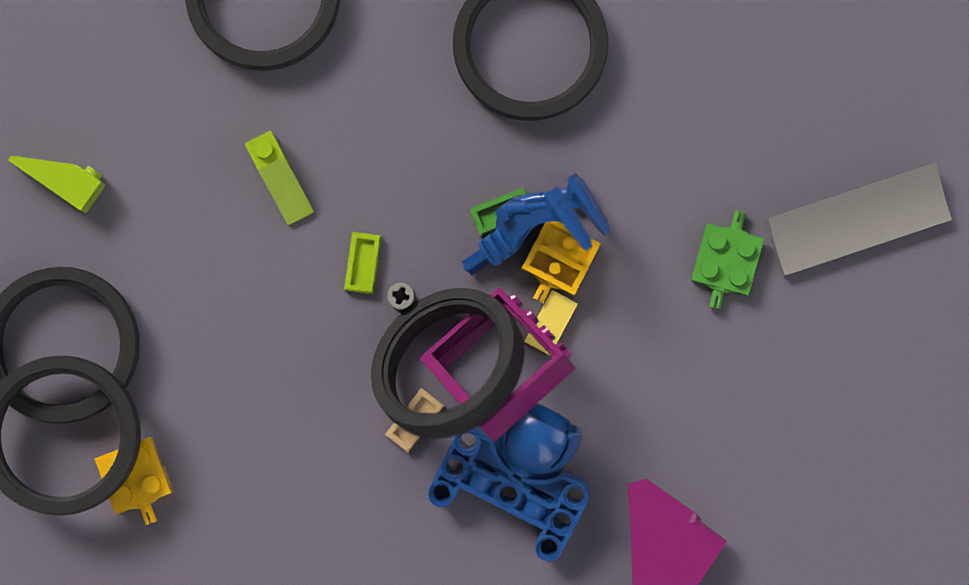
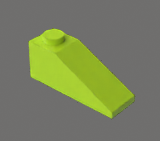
(279, 177)
(68, 181)

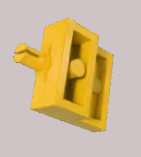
(558, 260)
(145, 483)

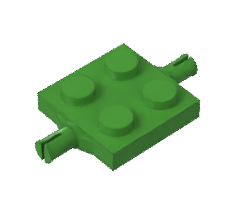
(727, 259)

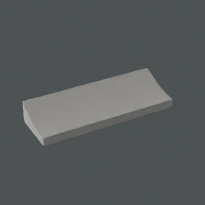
(858, 219)

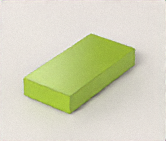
(362, 262)

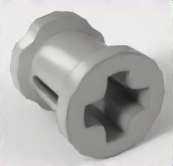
(396, 288)

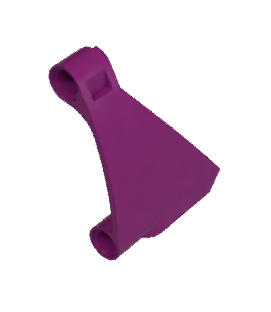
(668, 539)

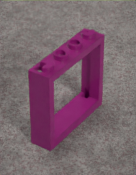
(470, 331)

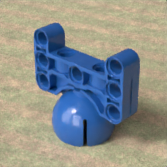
(529, 461)

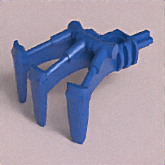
(526, 211)

